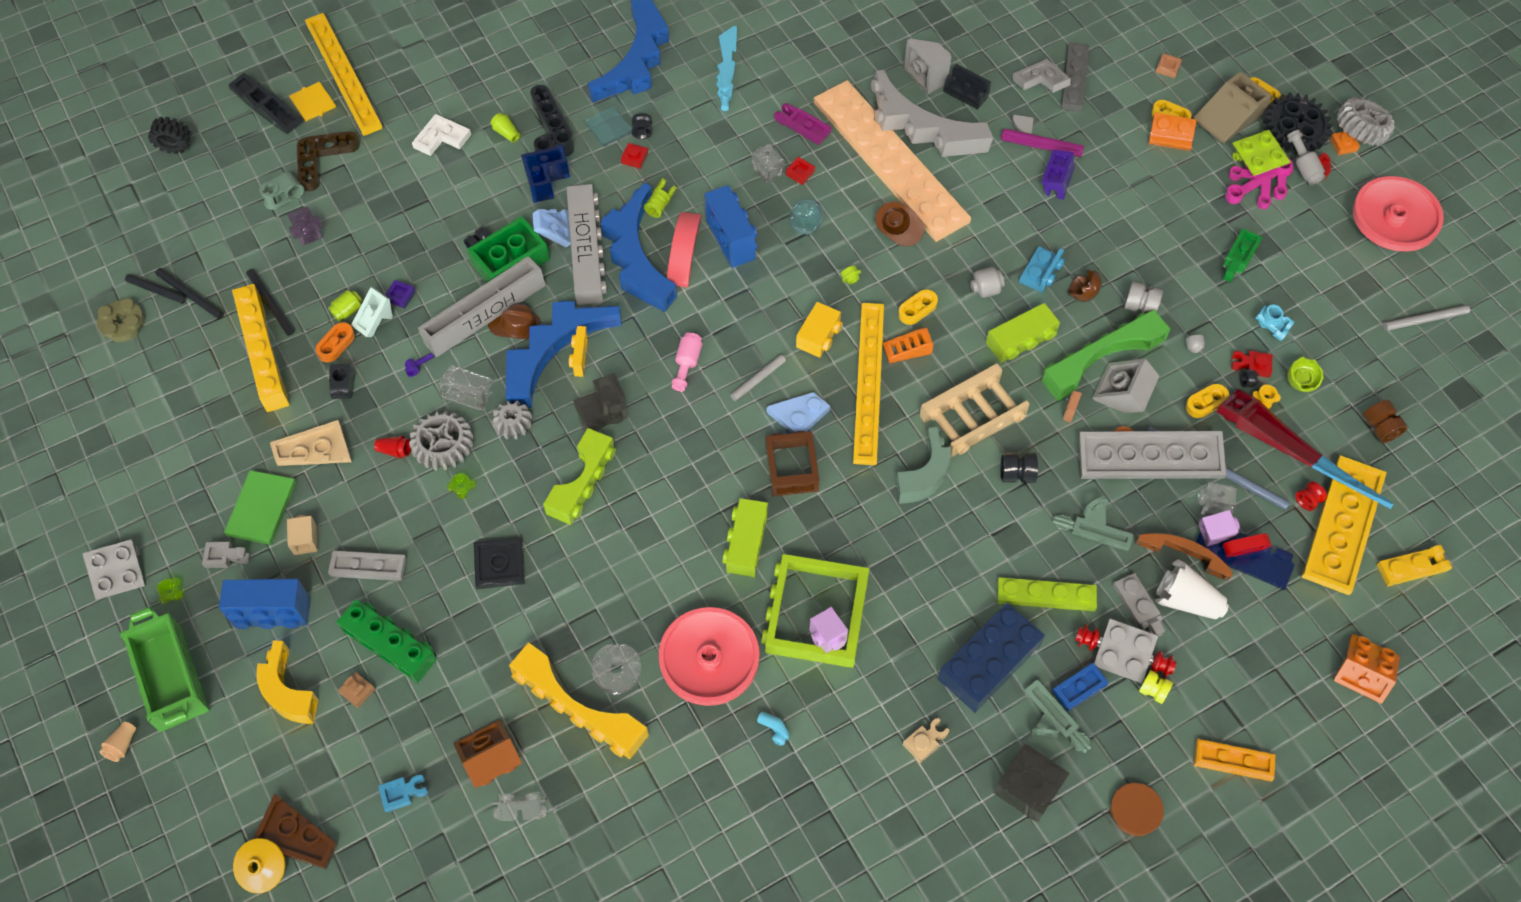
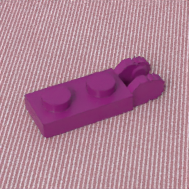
(803, 123)

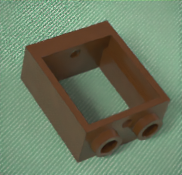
(796, 483)

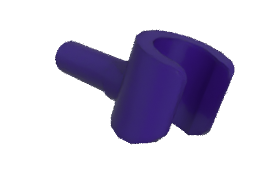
(412, 365)

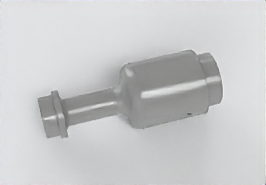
(1308, 162)

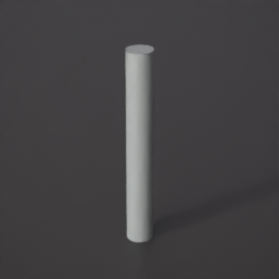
(758, 377)

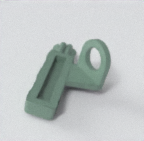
(1094, 526)
(1055, 718)

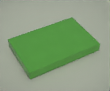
(260, 507)

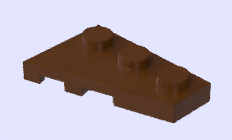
(295, 835)

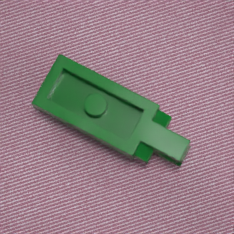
(1241, 253)

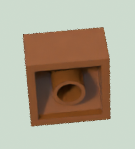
(487, 754)

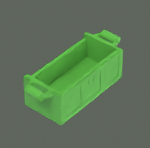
(163, 669)

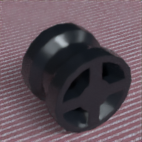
(642, 126)

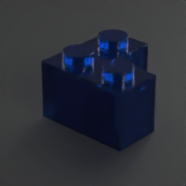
(542, 169)

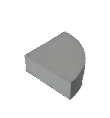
(1023, 123)

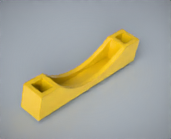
(259, 348)
(618, 730)

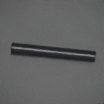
(155, 288)

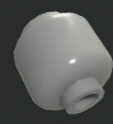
(987, 282)

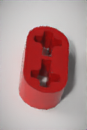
(1247, 545)

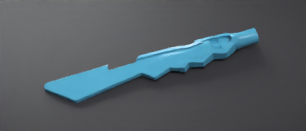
(728, 43)

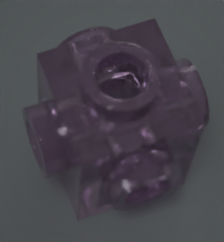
(305, 226)

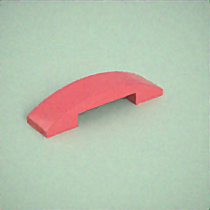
(683, 248)

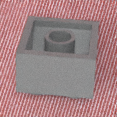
(927, 64)
(1127, 385)

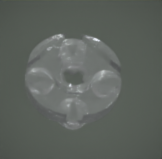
(616, 682)

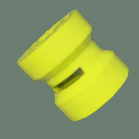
(1156, 687)

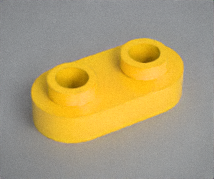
(916, 307)
(1205, 401)

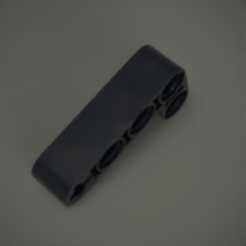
(552, 121)

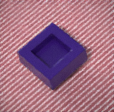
(400, 293)

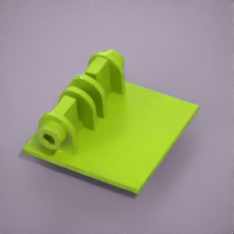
(1260, 153)

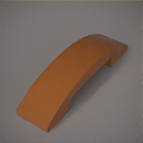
(1215, 565)

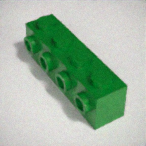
(387, 640)

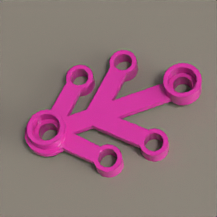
(1236, 192)

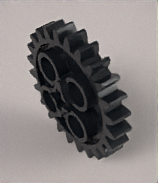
(1300, 114)

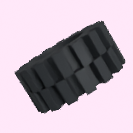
(169, 135)

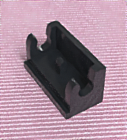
(967, 86)

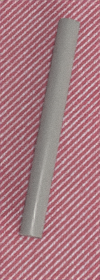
(1428, 317)

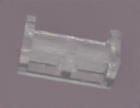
(465, 387)

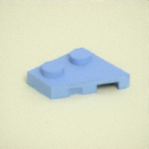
(553, 225)
(799, 412)

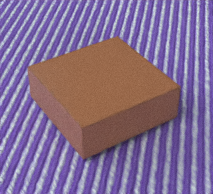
(1168, 65)
(1072, 406)

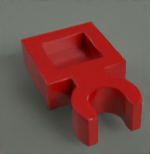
(1254, 360)

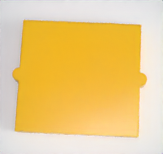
(312, 101)

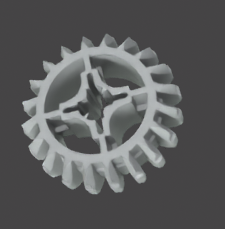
(1365, 121)
(443, 447)

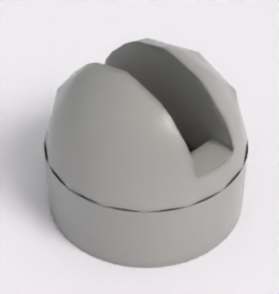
(1195, 343)

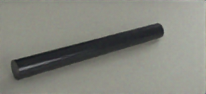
(189, 293)
(264, 293)

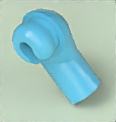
(776, 724)

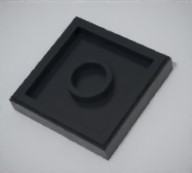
(499, 563)

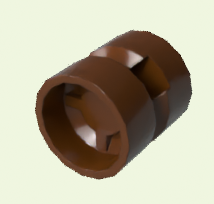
(1385, 421)

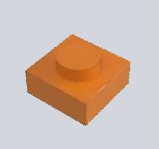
(1343, 143)

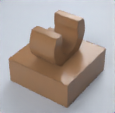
(356, 690)

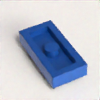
(1080, 687)

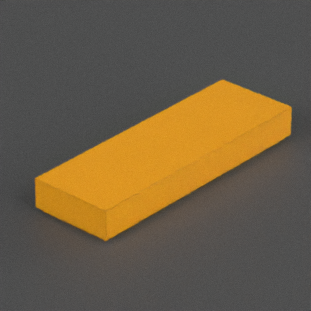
(1235, 760)

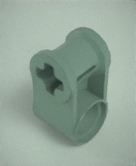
(282, 189)

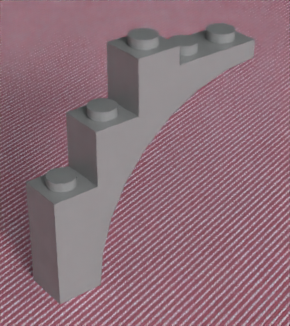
(921, 126)

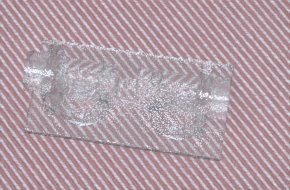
(530, 805)

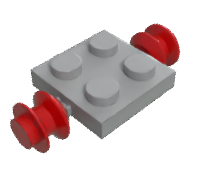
(1125, 650)

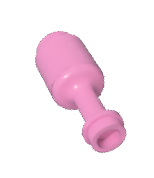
(686, 357)

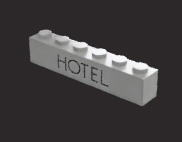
(584, 244)
(481, 306)

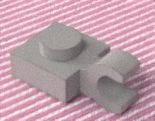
(221, 553)

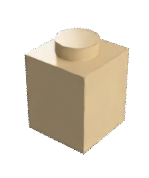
(302, 535)

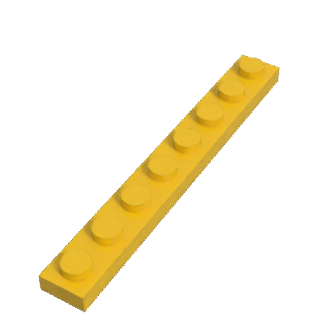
(343, 74)
(868, 384)

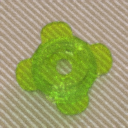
(458, 480)
(163, 588)

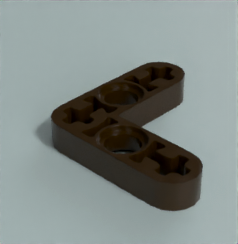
(317, 150)

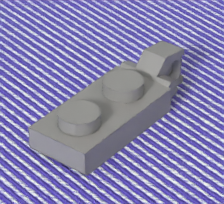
(1139, 604)

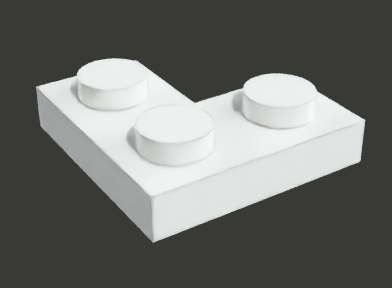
(439, 131)

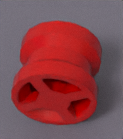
(1311, 496)

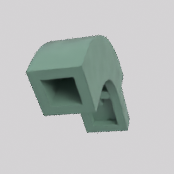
(922, 483)

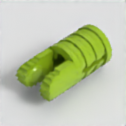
(659, 199)

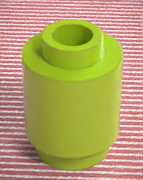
(345, 305)

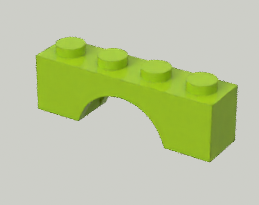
(567, 500)

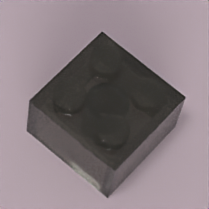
(1031, 783)

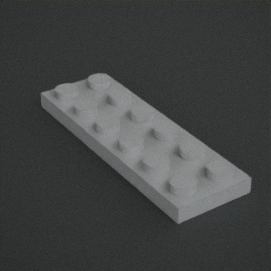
(1152, 455)

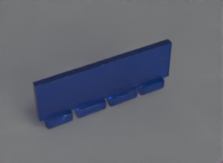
(1261, 565)

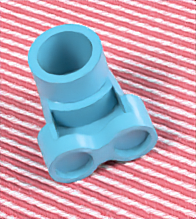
(1273, 319)

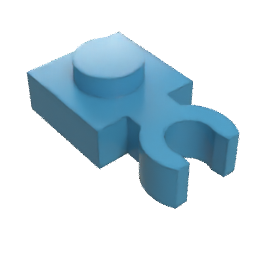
(398, 792)

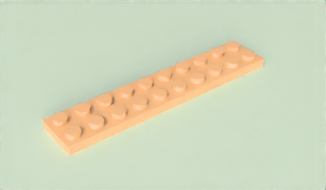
(892, 161)

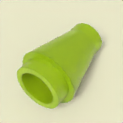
(503, 125)

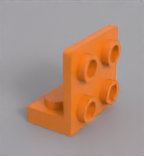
(1368, 668)

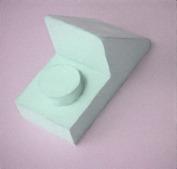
(371, 312)

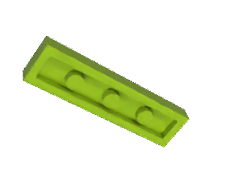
(1047, 594)

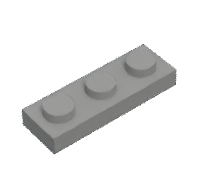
(367, 565)

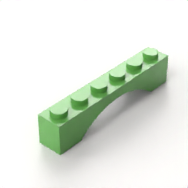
(1141, 334)

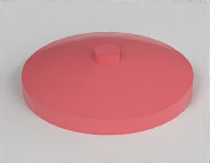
(1397, 213)
(709, 656)

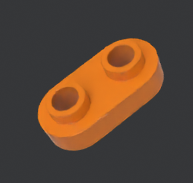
(333, 342)

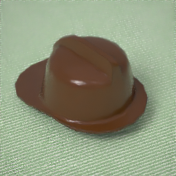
(899, 223)
(514, 322)

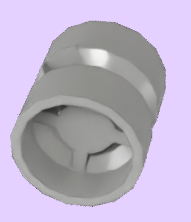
(1143, 298)

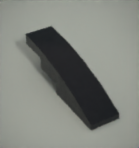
(265, 104)

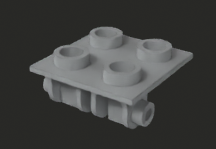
(114, 569)

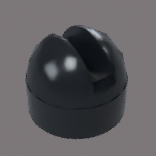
(1248, 378)

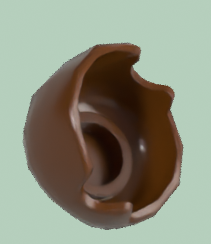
(1086, 287)

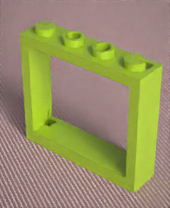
(806, 651)

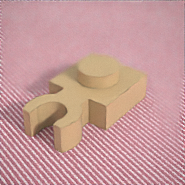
(923, 742)

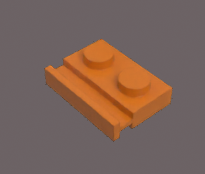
(1172, 131)

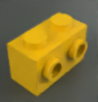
(819, 329)

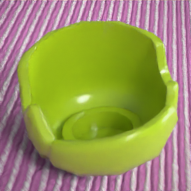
(1305, 375)

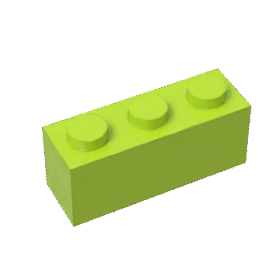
(1022, 333)
(745, 537)

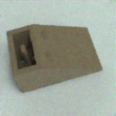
(1233, 107)

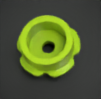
(850, 275)

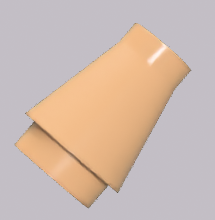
(118, 742)

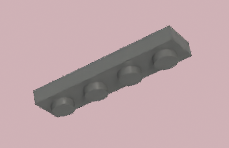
(1076, 70)

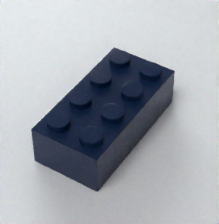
(990, 657)

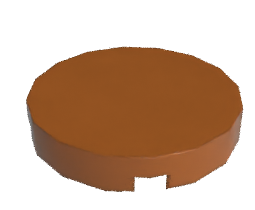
(1136, 809)

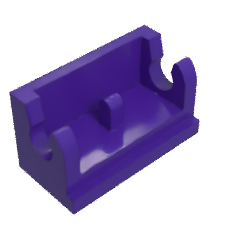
(1058, 173)

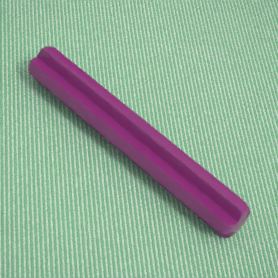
(1040, 142)

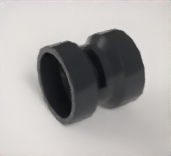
(480, 234)

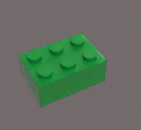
(507, 248)

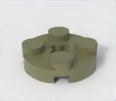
(112, 312)

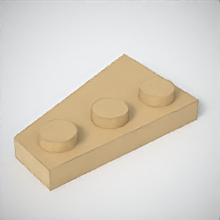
(313, 446)

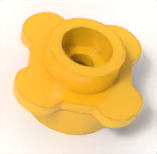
(1270, 392)

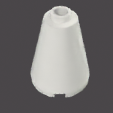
(1190, 592)

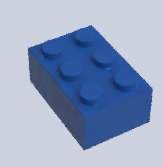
(730, 226)
(265, 603)

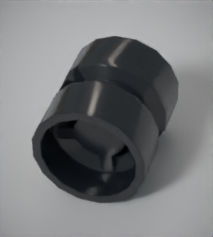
(1018, 467)

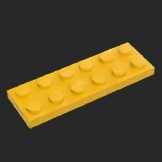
(1343, 529)

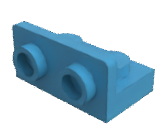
(1041, 269)

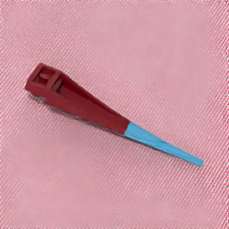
(1262, 424)

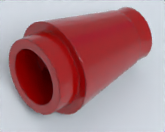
(393, 446)

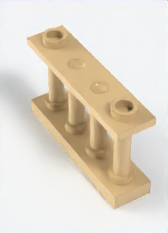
(972, 389)

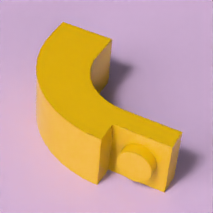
(289, 703)

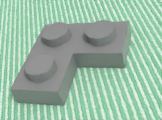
(1042, 72)

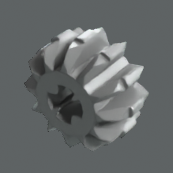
(512, 419)

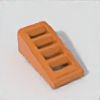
(912, 337)

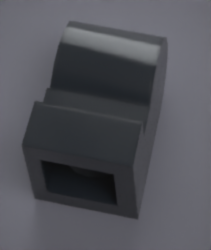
(341, 381)

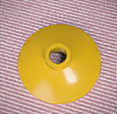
(270, 865)

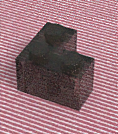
(603, 406)

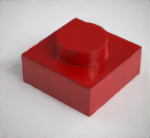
(634, 155)
(800, 170)

